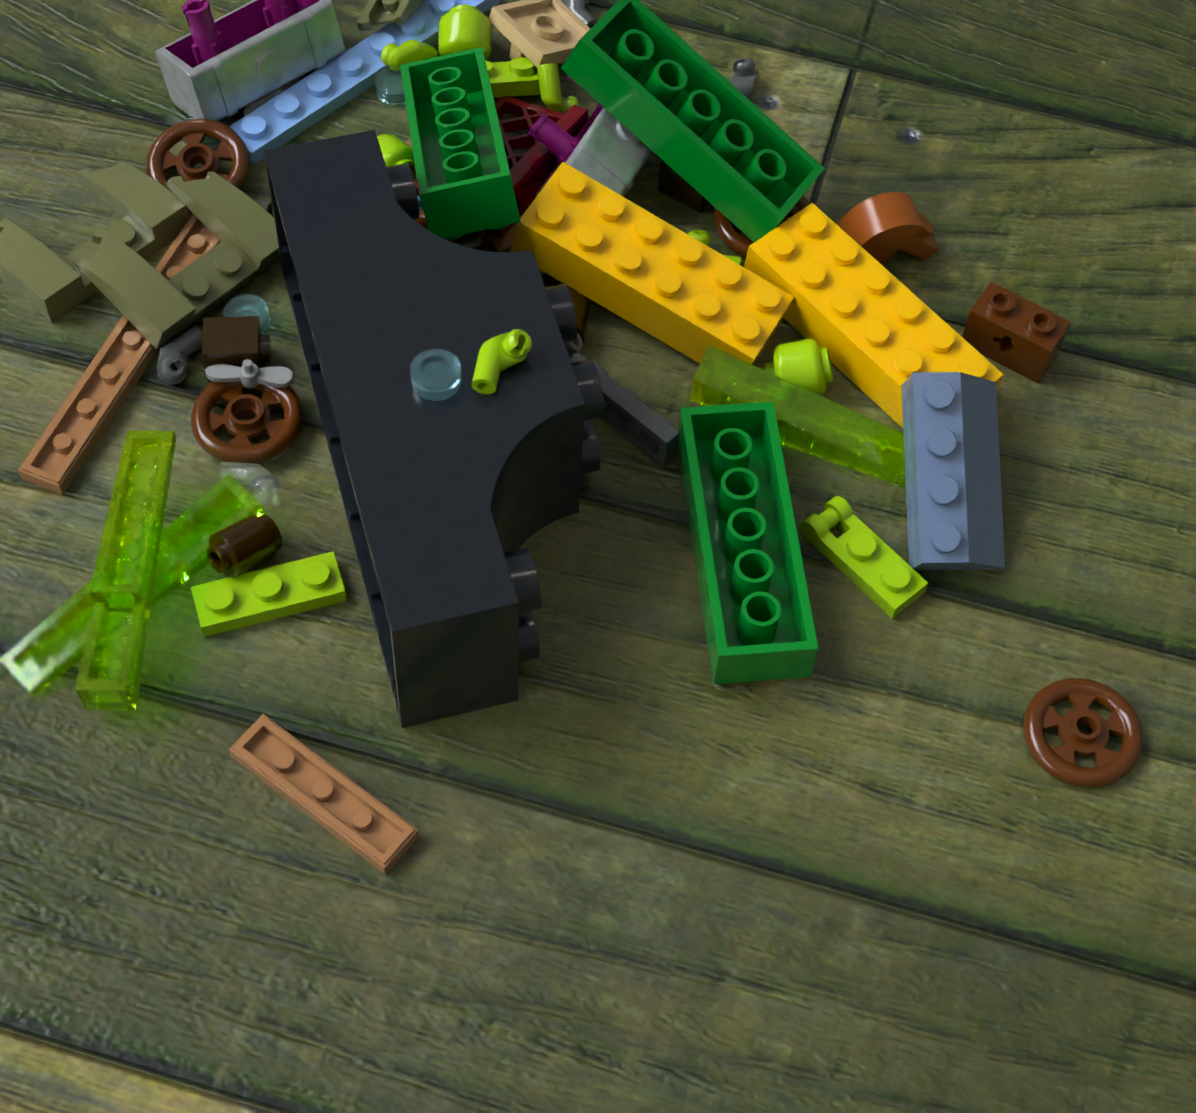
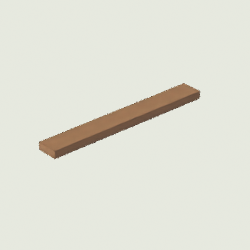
(105, 382)

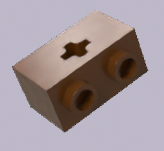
(1015, 332)

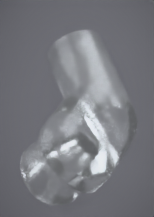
(253, 476)

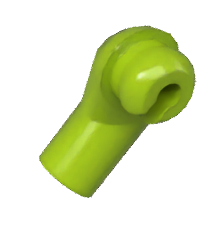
(551, 89)

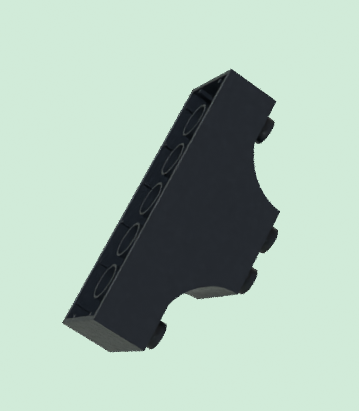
(428, 485)

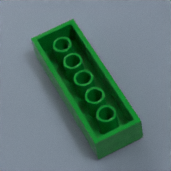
(692, 117)
(458, 145)
(745, 544)

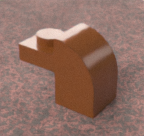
(889, 224)

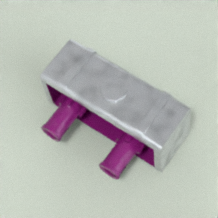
(246, 53)
(600, 150)

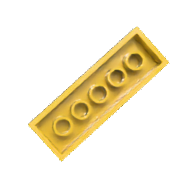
(648, 270)
(859, 310)

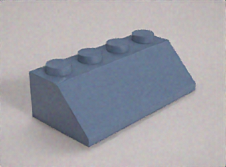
(952, 472)

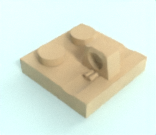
(539, 29)

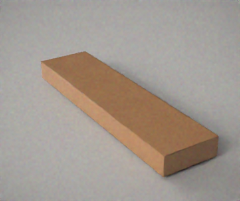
(324, 794)

